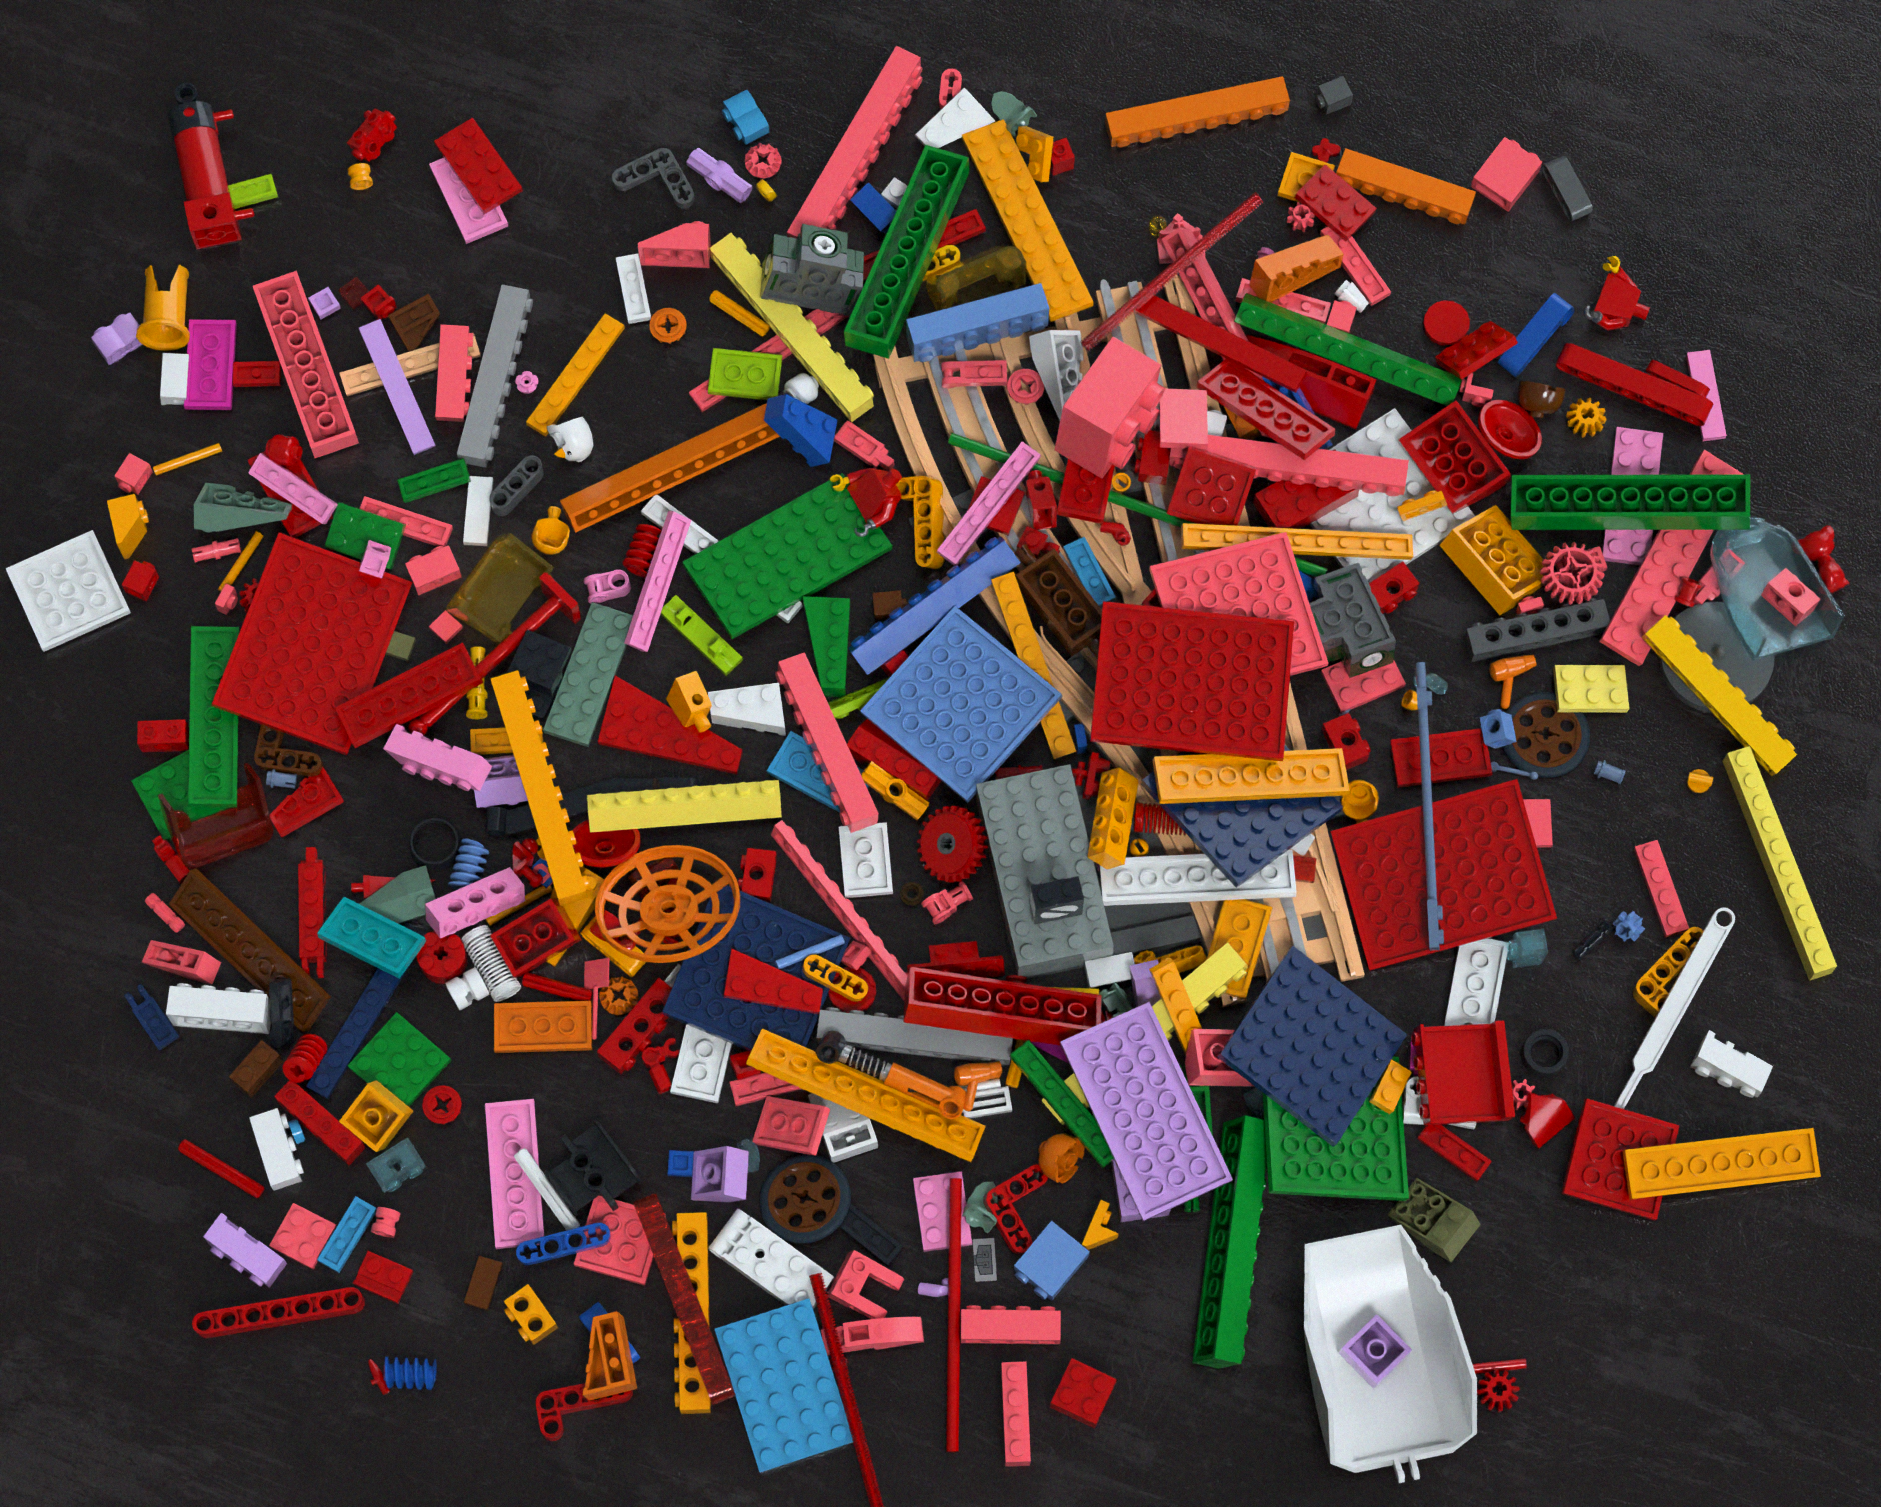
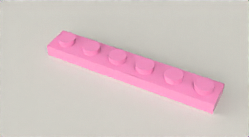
(988, 503)
(657, 581)

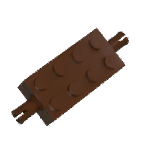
(1060, 600)

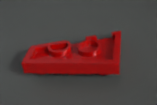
(309, 801)

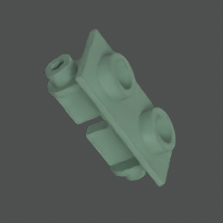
(1115, 999)

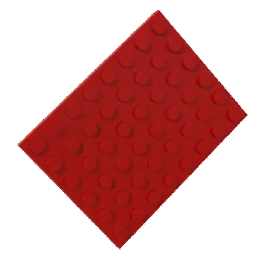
(310, 642)
(1192, 681)
(1484, 874)

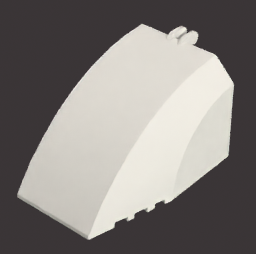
(1429, 1398)

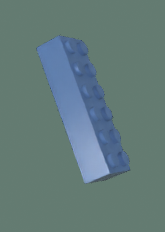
(977, 323)

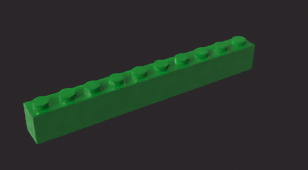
(1348, 349)

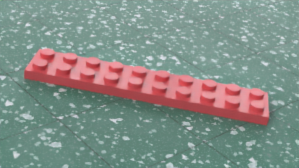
(1659, 578)

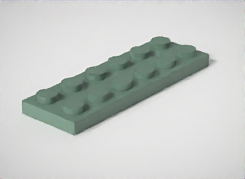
(589, 675)

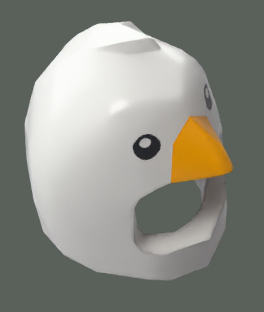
(572, 439)

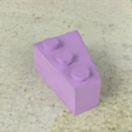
(244, 1251)

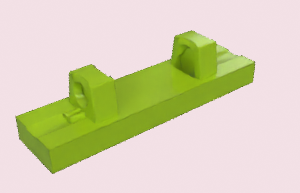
(701, 635)

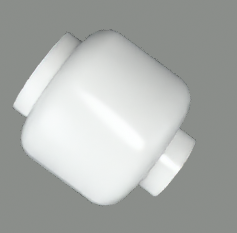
(802, 388)

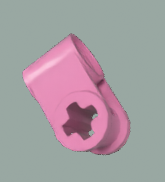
(605, 586)

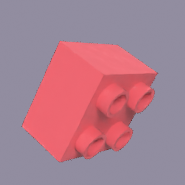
(1110, 408)

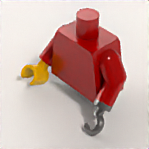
(1617, 299)
(873, 493)

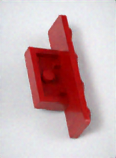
(962, 959)

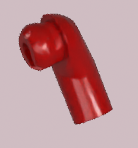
(1118, 531)

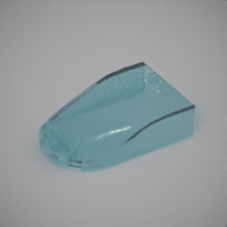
(1766, 553)

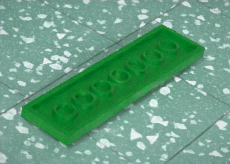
(212, 730)

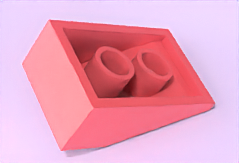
(678, 247)

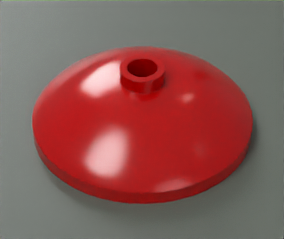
(1509, 429)
(605, 847)

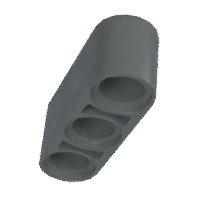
(1567, 188)
(517, 475)

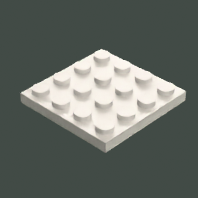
(68, 590)

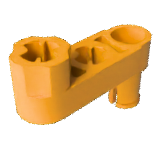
(1184, 959)

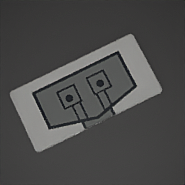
(984, 1259)

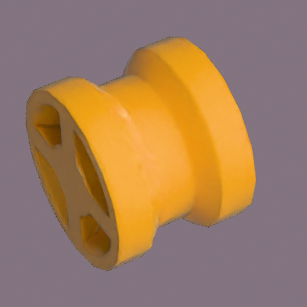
(360, 176)

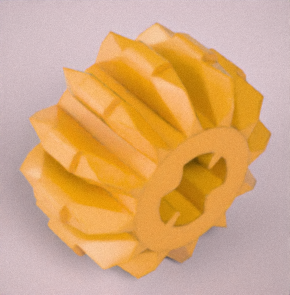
(1580, 411)

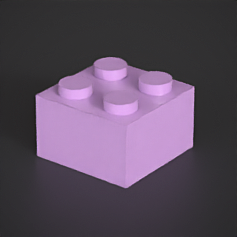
(1375, 1351)

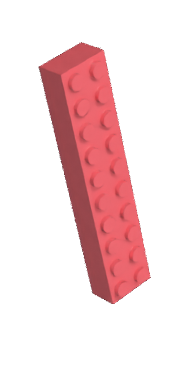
(861, 142)

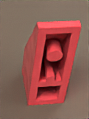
(182, 961)

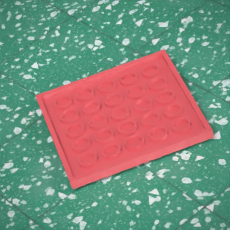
(1250, 581)

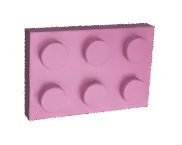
(933, 1211)

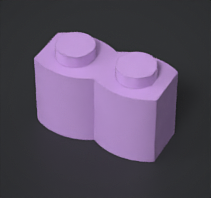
(117, 339)

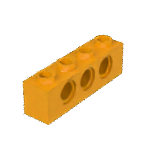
(1113, 818)

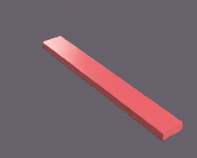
(823, 322)

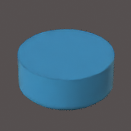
(296, 1131)

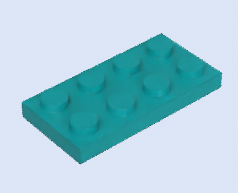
(371, 937)

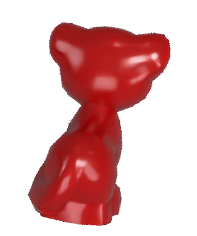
(1818, 548)

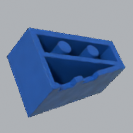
(803, 426)

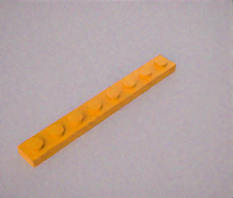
(1030, 653)

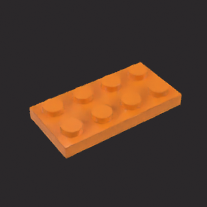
(542, 1026)

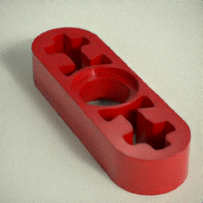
(1677, 378)

